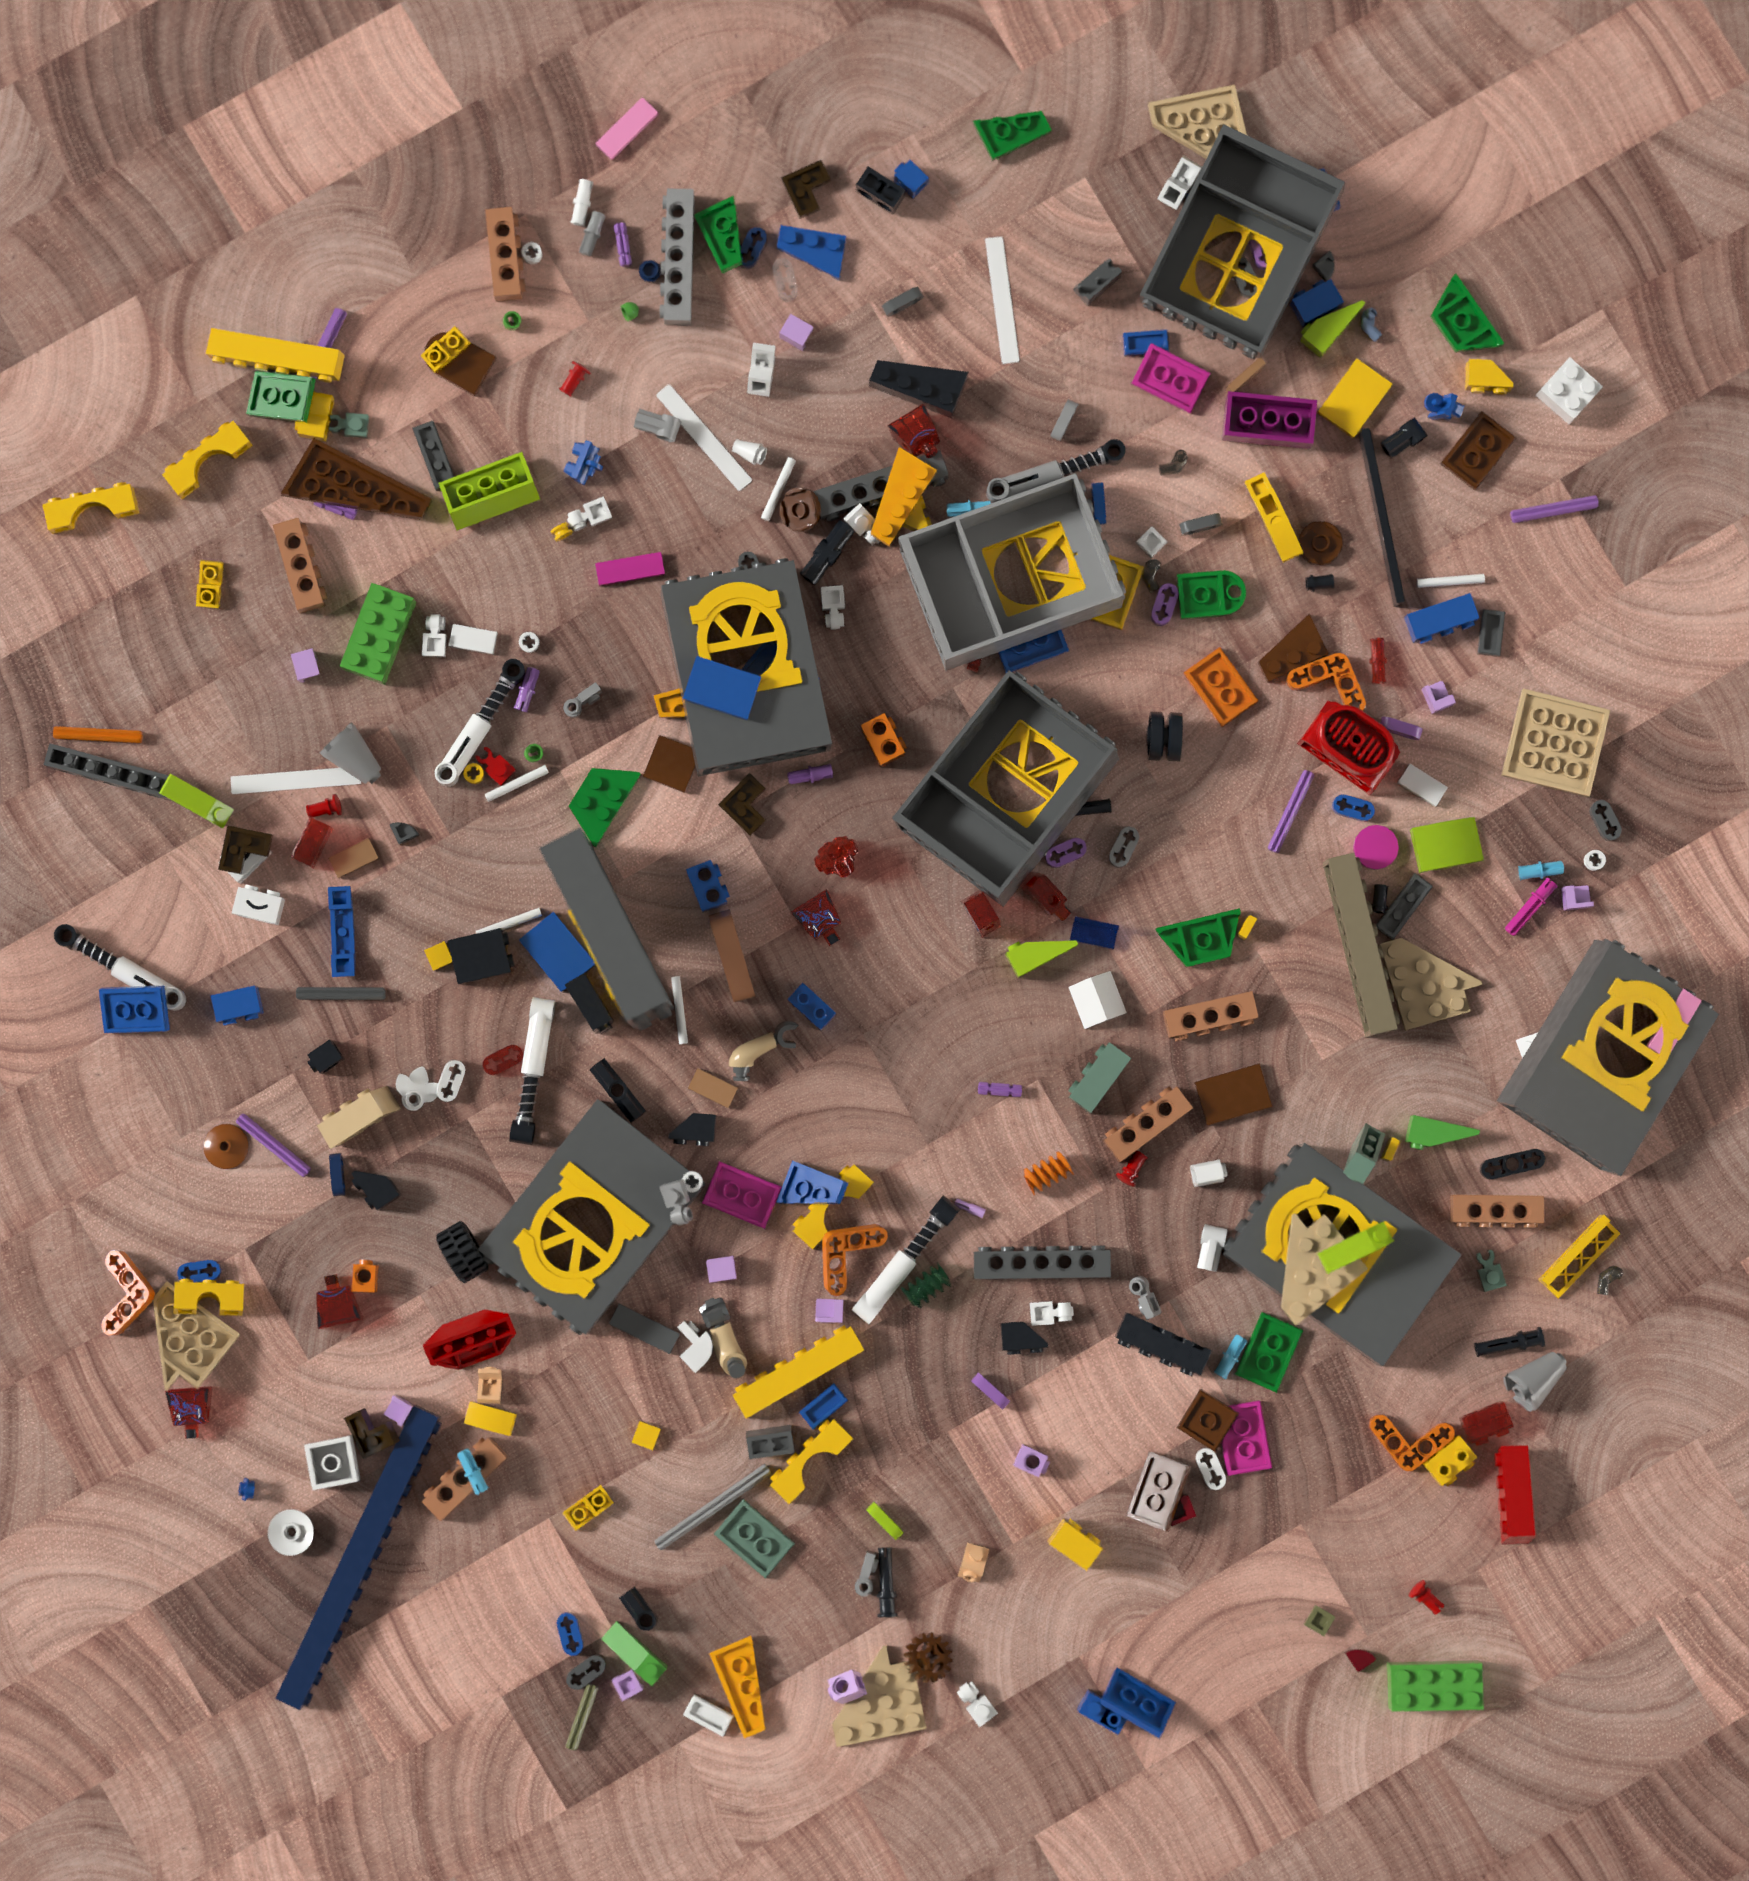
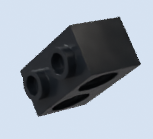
(880, 190)

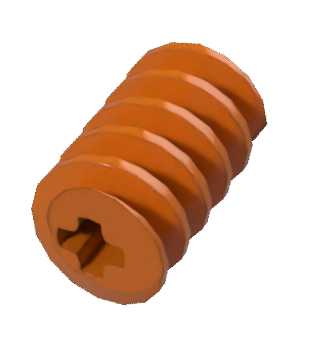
(1047, 1172)

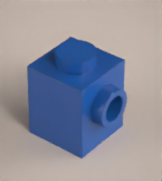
(910, 178)

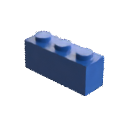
(1442, 618)

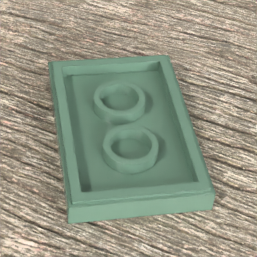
(754, 1538)

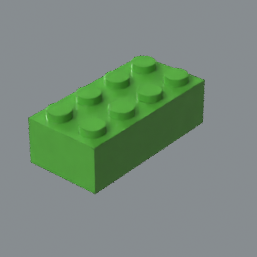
(378, 633)
(1435, 1685)

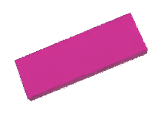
(630, 569)

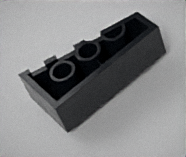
(919, 384)
(1163, 1344)

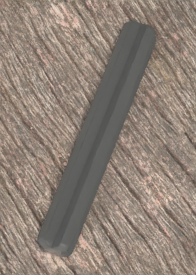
(340, 993)

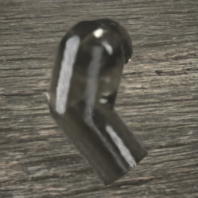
(1176, 465)
(1149, 573)
(1606, 1277)

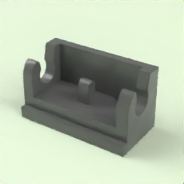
(1098, 282)
(769, 1442)

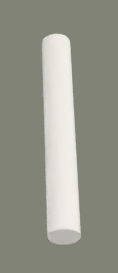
(778, 489)
(1452, 580)
(510, 786)
(511, 922)
(679, 1010)

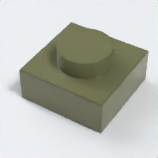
(1319, 1620)

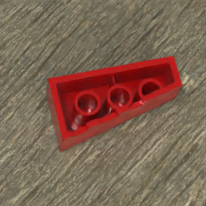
(1515, 1495)

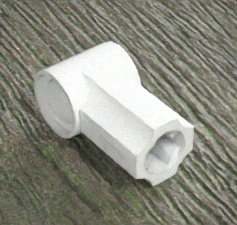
(1212, 1242)

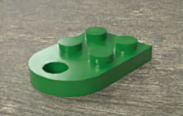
(1207, 594)

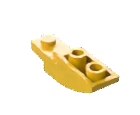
(1274, 517)

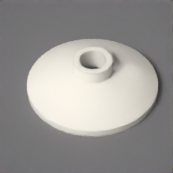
(279, 1536)

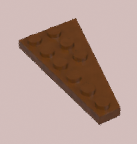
(340, 480)

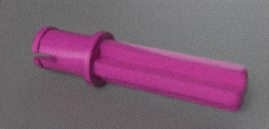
(1530, 907)

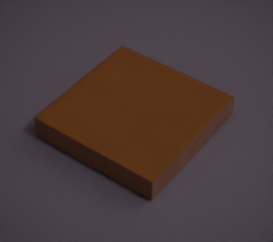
(670, 764)
(1207, 1420)

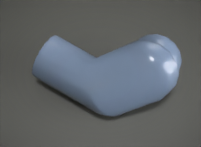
(1368, 322)

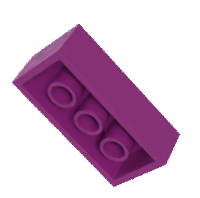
(1269, 420)

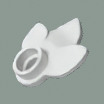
(416, 1085)

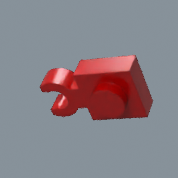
(497, 768)

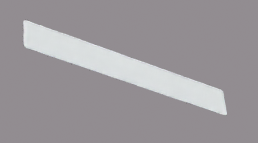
(1002, 300)
(704, 437)
(291, 780)

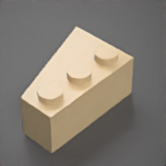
(357, 1116)

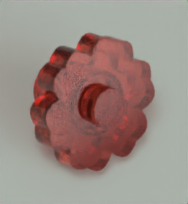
(837, 857)

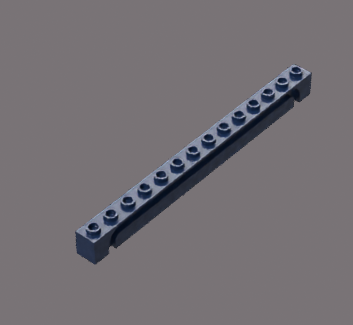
(357, 1558)

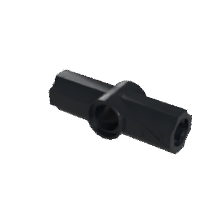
(827, 552)
(627, 1101)

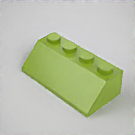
(489, 491)

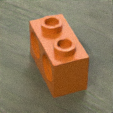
(878, 742)

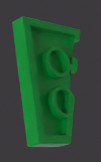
(1010, 133)
(721, 232)

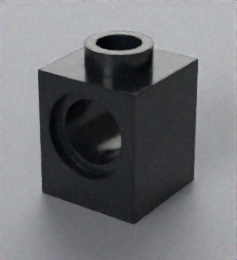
(325, 1057)

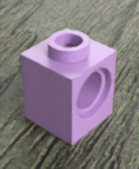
(1024, 1453)
(855, 1687)

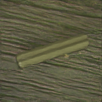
(582, 1717)

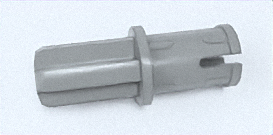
(592, 233)

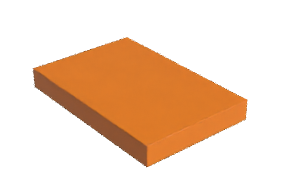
(1220, 687)

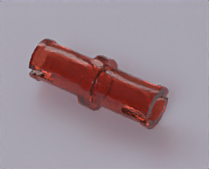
(1378, 661)

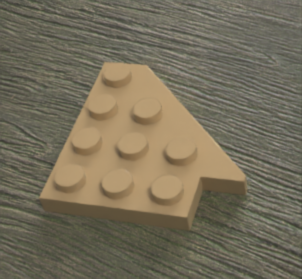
(1198, 117)
(1425, 984)
(1305, 1278)
(188, 1342)
(887, 1709)

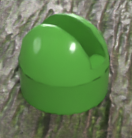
(629, 311)
(515, 318)
(533, 748)

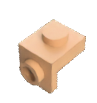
(489, 1385)
(973, 1563)

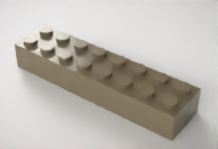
(1360, 945)

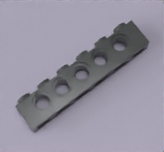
(867, 483)
(105, 770)
(1100, 1268)

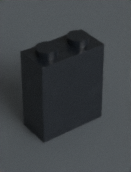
(481, 955)
(590, 1004)

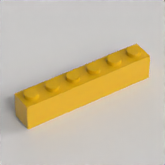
(274, 354)
(797, 1372)

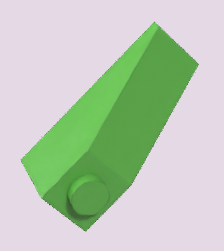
(1428, 1132)
(634, 1653)

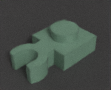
(354, 425)
(1490, 1275)

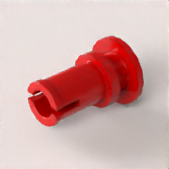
(574, 378)
(325, 807)
(1131, 1171)
(1424, 1595)

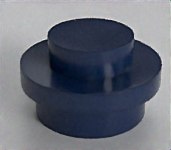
(649, 271)

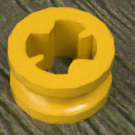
(561, 531)
(479, 778)

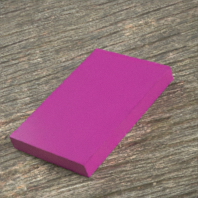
(1170, 378)
(741, 1195)
(1246, 1442)

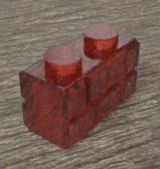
(311, 842)
(1486, 1423)

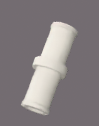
(582, 202)

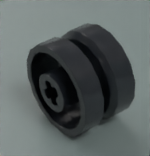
(1163, 736)

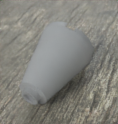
(352, 755)
(1535, 1380)

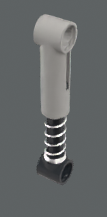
(1054, 470)

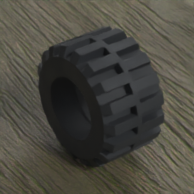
(461, 1252)

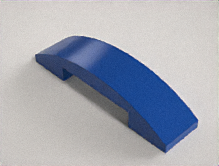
(342, 931)

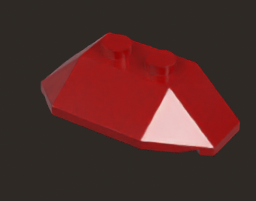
(470, 1339)

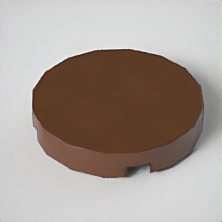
(800, 509)
(1320, 543)

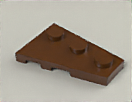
(1296, 649)

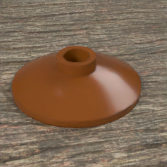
(236, 1151)

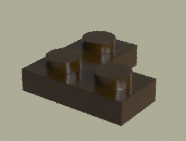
(800, 186)
(738, 804)
(238, 843)
(367, 1438)

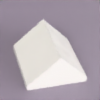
(1097, 999)

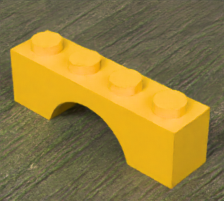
(184, 474)
(63, 513)
(812, 1227)
(831, 1439)

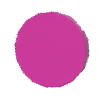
(1376, 847)

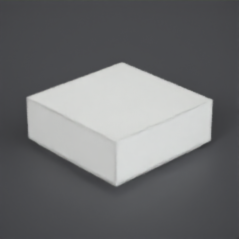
(1151, 542)

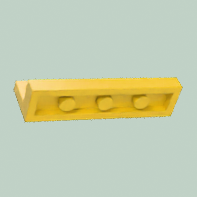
(1572, 1253)

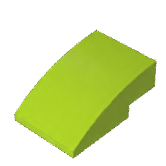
(1446, 844)

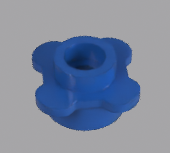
(246, 1489)

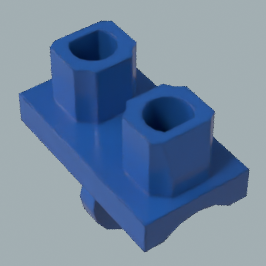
(1443, 406)
(586, 462)

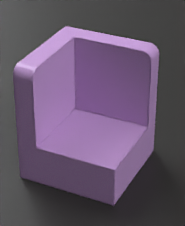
(795, 332)
(305, 664)
(1437, 697)
(1576, 897)
(721, 1269)
(829, 1310)
(399, 1410)
(627, 1684)

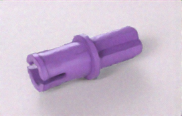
(527, 689)
(811, 774)

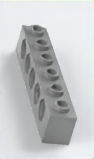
(681, 313)

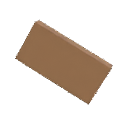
(1246, 375)
(353, 858)
(713, 1088)

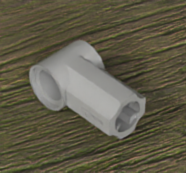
(662, 426)

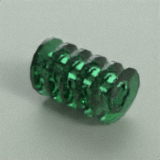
(927, 1286)

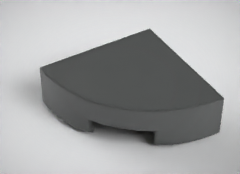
(1325, 266)
(403, 832)

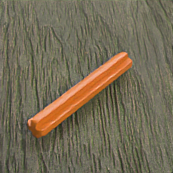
(97, 734)

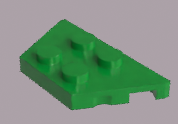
(1463, 320)
(601, 799)
(1202, 938)

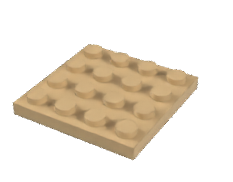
(1555, 742)

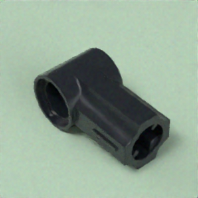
(1407, 435)
(637, 1607)

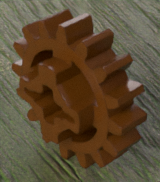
(923, 1666)

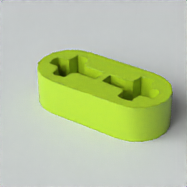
(884, 1520)

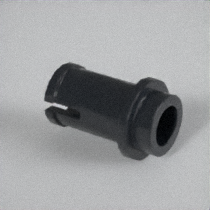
(1319, 582)
(1379, 898)

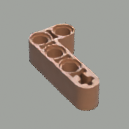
(731, 955)

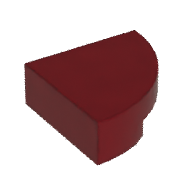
(1359, 1658)

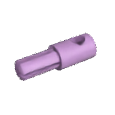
(971, 1208)

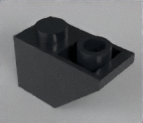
(695, 1128)
(378, 1188)
(1020, 1336)

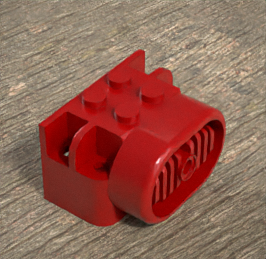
(1332, 738)

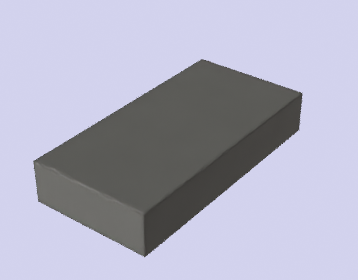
(1491, 633)

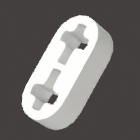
(445, 1078)
(1205, 1471)

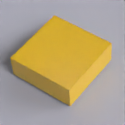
(1246, 927)
(438, 956)
(1390, 1149)
(646, 1435)

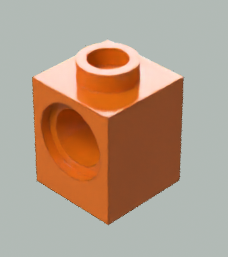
(360, 1286)

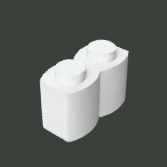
(1208, 1173)

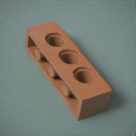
(496, 220)
(285, 533)
(1243, 1002)
(1179, 1107)
(1532, 1205)
(441, 1507)

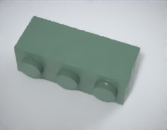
(1098, 1077)
(1364, 1153)

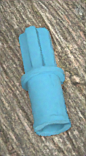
(956, 509)
(1540, 870)
(1230, 1356)
(472, 1471)

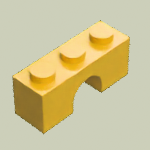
(228, 1295)

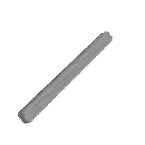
(713, 1507)

